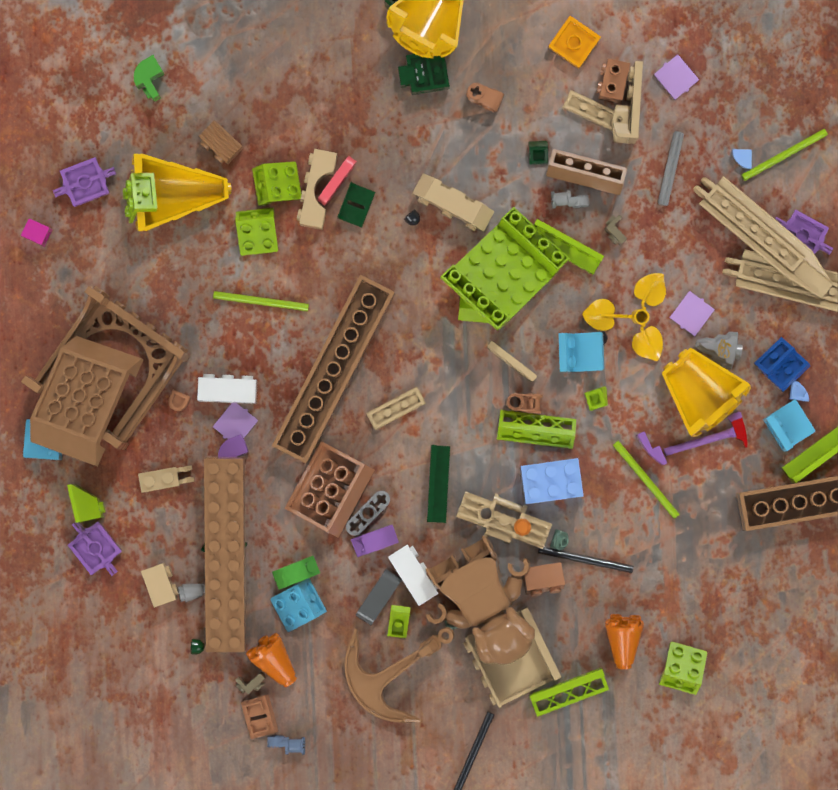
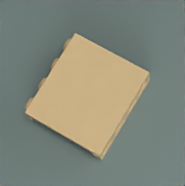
(521, 676)

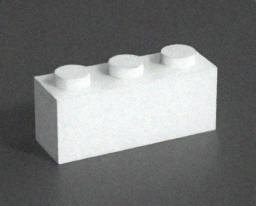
(227, 389)
(413, 574)

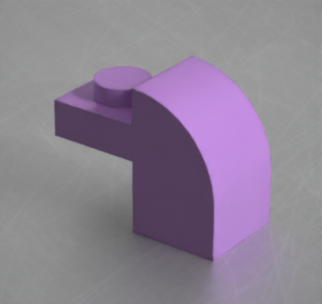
(233, 447)
(374, 540)

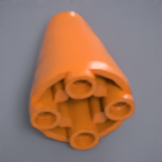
(624, 638)
(273, 659)

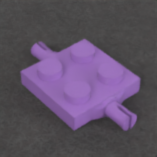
(84, 182)
(808, 231)
(94, 548)

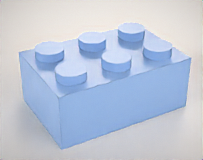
(551, 481)

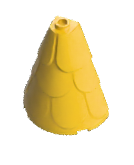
(178, 190)

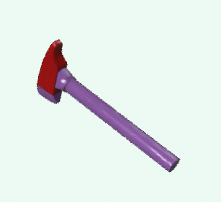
(737, 430)

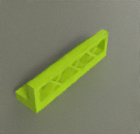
(577, 252)
(536, 432)
(812, 457)
(568, 685)

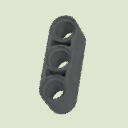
(378, 597)

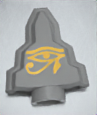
(722, 348)

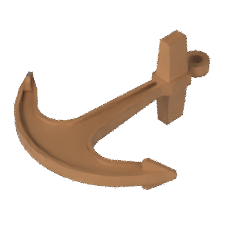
(369, 687)

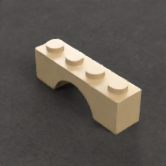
(322, 165)

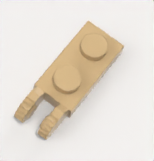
(163, 479)

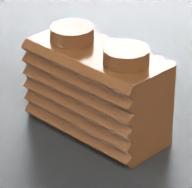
(220, 142)

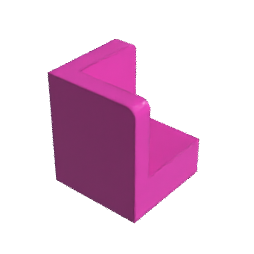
(36, 232)

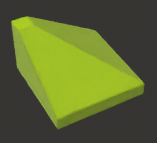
(597, 398)

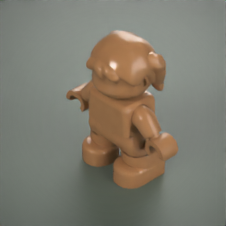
(482, 599)

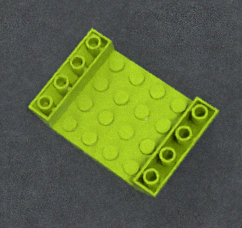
(505, 269)

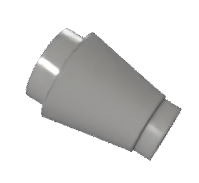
(189, 592)

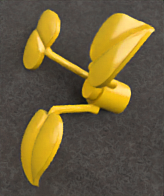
(651, 291)

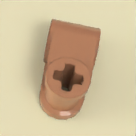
(488, 98)
(526, 403)

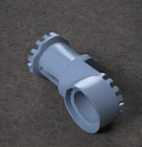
(290, 745)

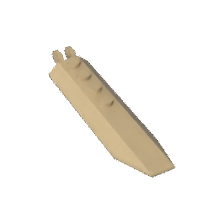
(764, 235)
(762, 277)

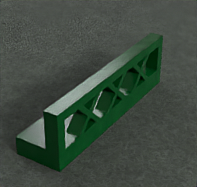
(438, 484)

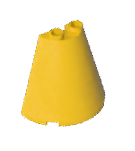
(426, 26)
(703, 390)

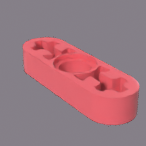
(336, 181)

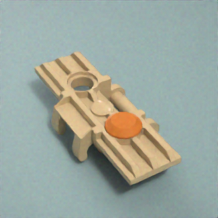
(501, 526)

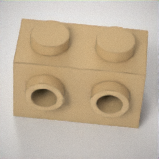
(160, 584)

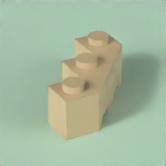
(452, 203)

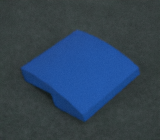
(782, 364)

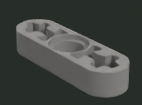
(382, 506)

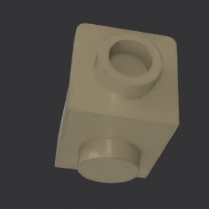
(615, 234)
(255, 683)

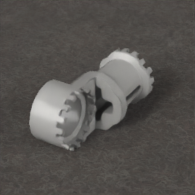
(565, 198)

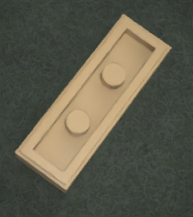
(589, 109)
(511, 361)
(396, 408)

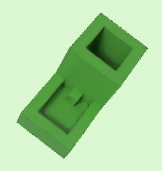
(145, 74)
(296, 572)

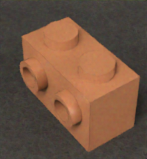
(613, 81)
(544, 579)

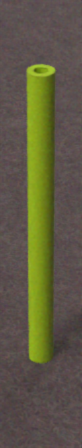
(783, 155)
(260, 301)
(645, 478)

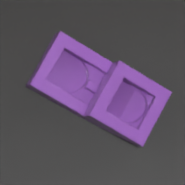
(656, 453)

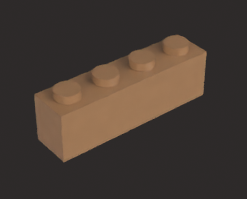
(586, 172)

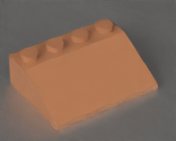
(329, 489)

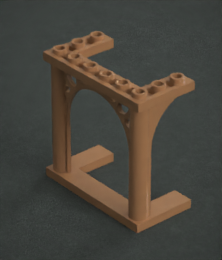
(175, 354)

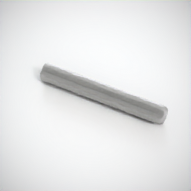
(670, 168)

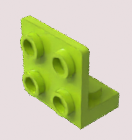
(276, 182)
(140, 194)
(256, 231)
(684, 668)

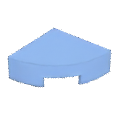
(743, 157)
(798, 392)

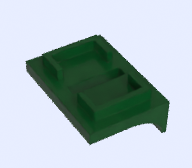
(354, 214)

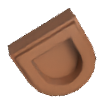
(178, 401)

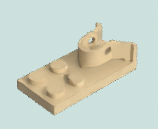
(628, 129)

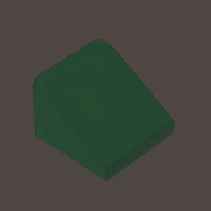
(538, 152)

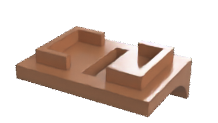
(256, 707)

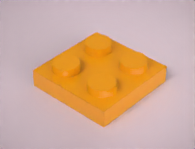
(574, 42)

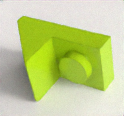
(398, 621)

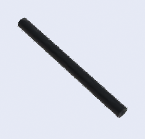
(586, 559)
(474, 751)

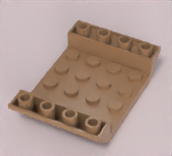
(81, 398)

